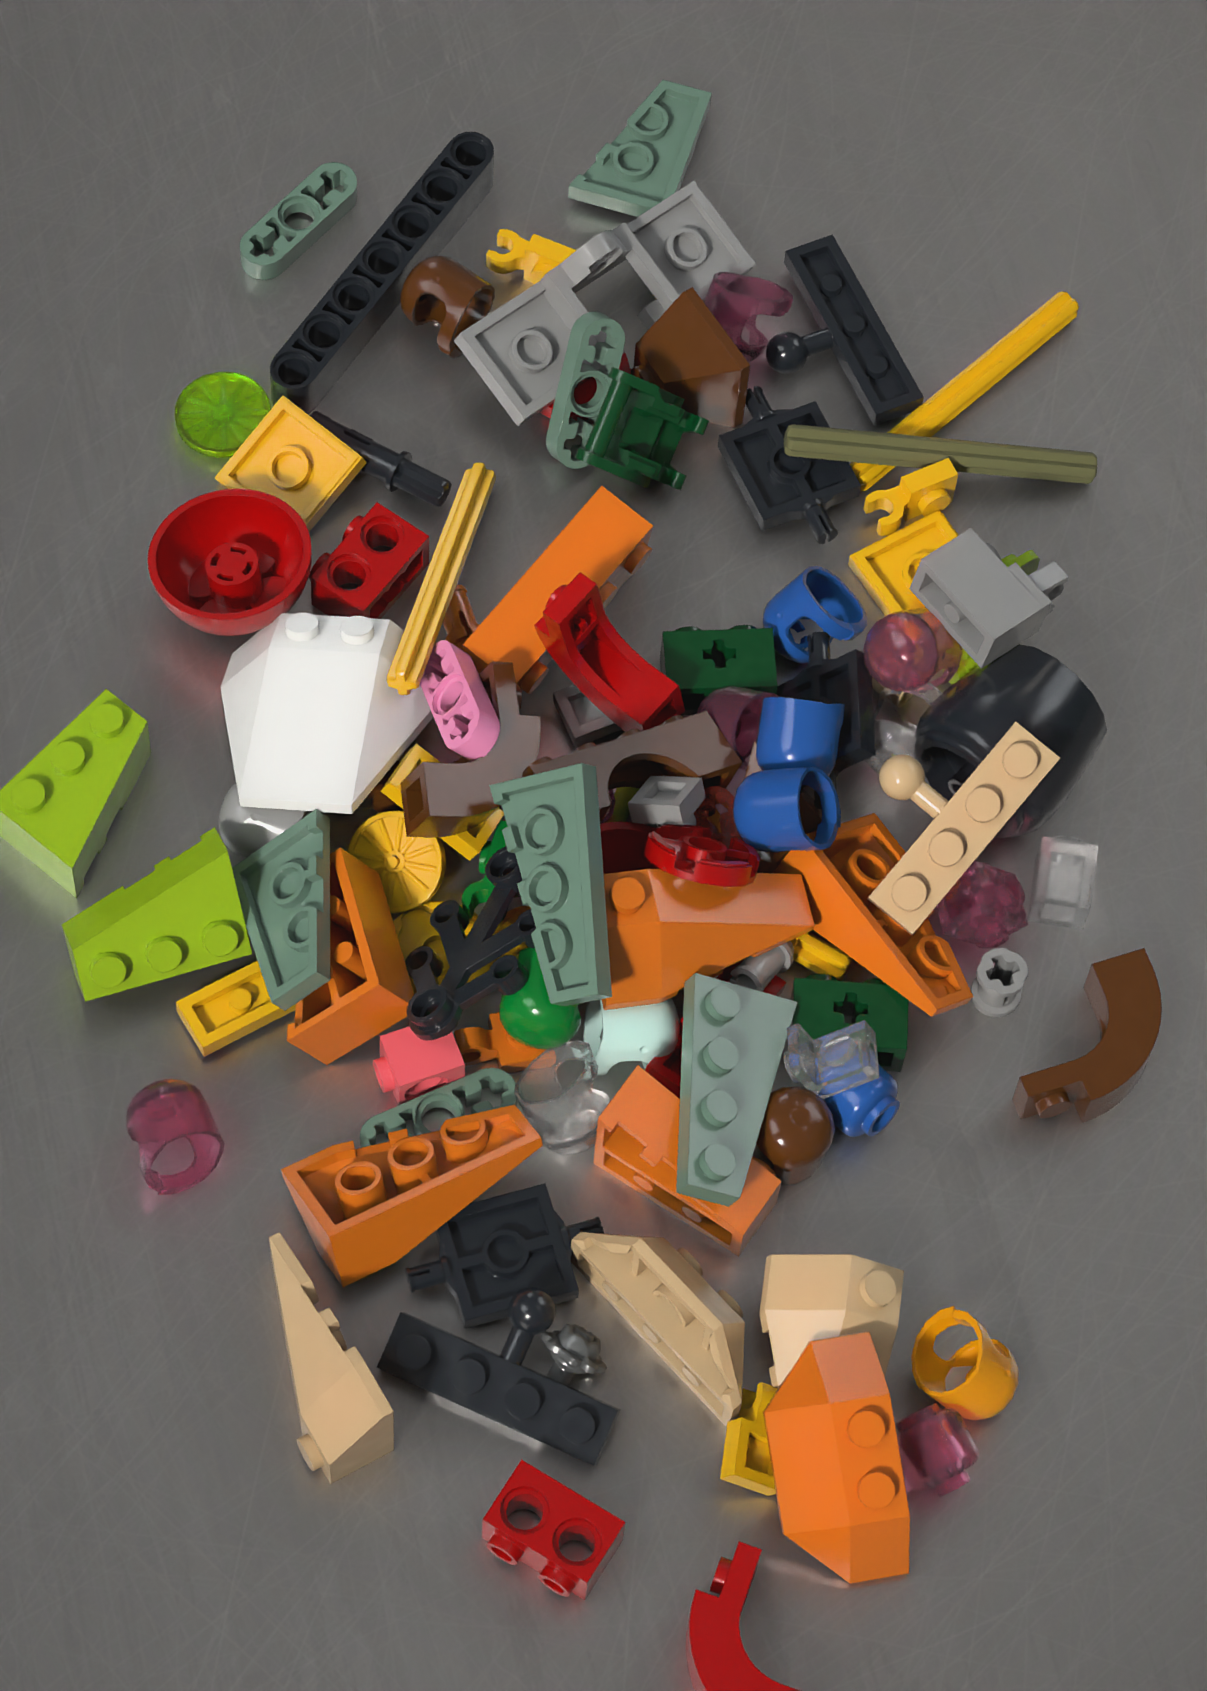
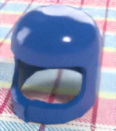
(814, 596)
(798, 734)
(769, 810)

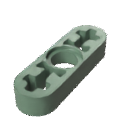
(294, 242)
(573, 370)
(444, 1097)

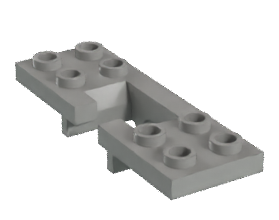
(526, 339)

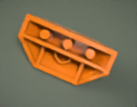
(840, 1460)

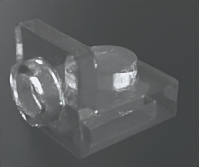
(832, 1061)

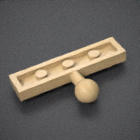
(959, 825)

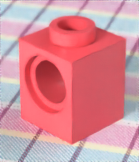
(416, 1065)

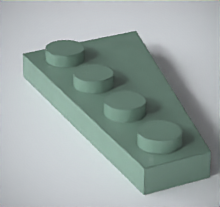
(559, 856)
(727, 1075)

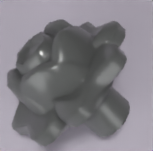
(573, 1352)

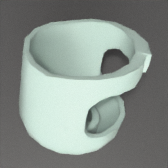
(630, 1033)

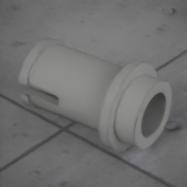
(760, 970)

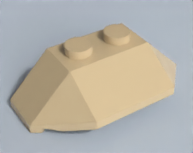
(672, 1310)

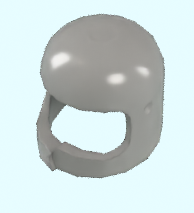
(250, 828)

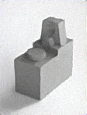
(982, 599)

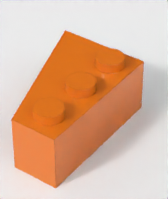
(367, 968)
(641, 1149)

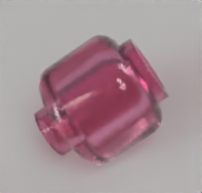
(936, 1449)

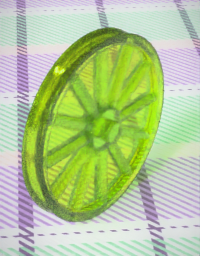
(220, 412)

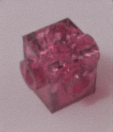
(983, 906)

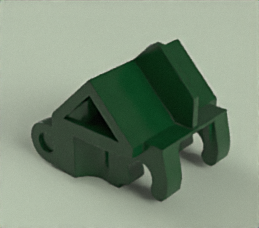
(639, 432)

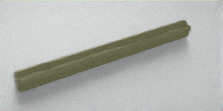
(923, 451)

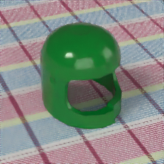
(531, 1016)

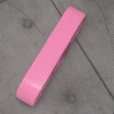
(459, 702)

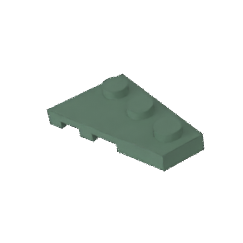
(650, 153)
(288, 908)

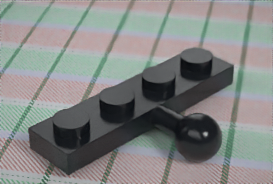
(848, 328)
(500, 1383)

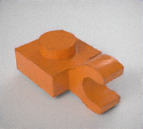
(494, 1044)

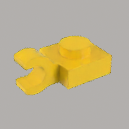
(532, 256)
(916, 495)
(746, 1447)

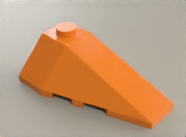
(838, 893)
(676, 927)
(388, 1197)

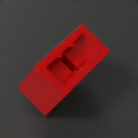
(380, 575)
(563, 1518)

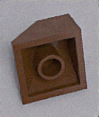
(695, 360)

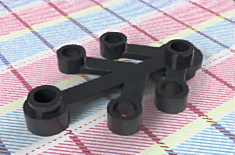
(438, 1007)

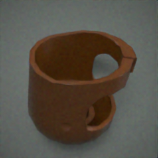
(448, 295)
(795, 1133)

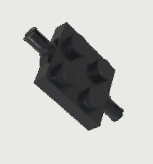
(781, 485)
(841, 682)
(500, 1249)

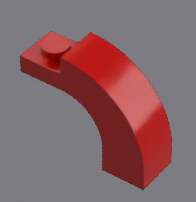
(602, 662)
(713, 1633)

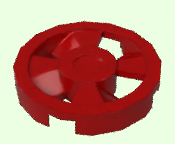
(690, 848)

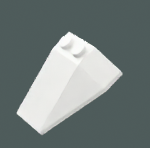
(316, 713)

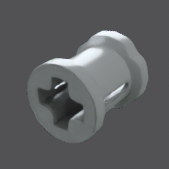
(990, 994)

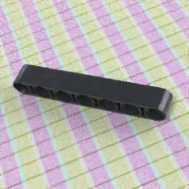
(461, 178)

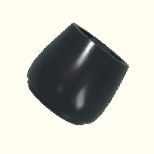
(984, 705)

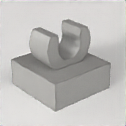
(667, 801)

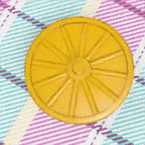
(407, 865)

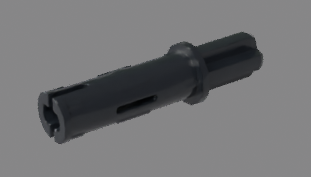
(389, 466)

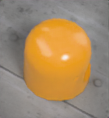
(988, 1383)

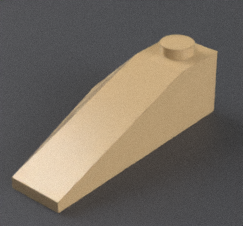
(827, 1298)
(336, 1395)

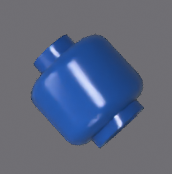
(865, 1107)

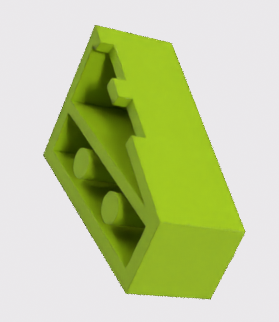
(73, 790)
(161, 925)

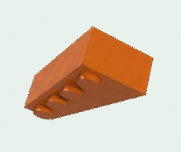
(603, 543)

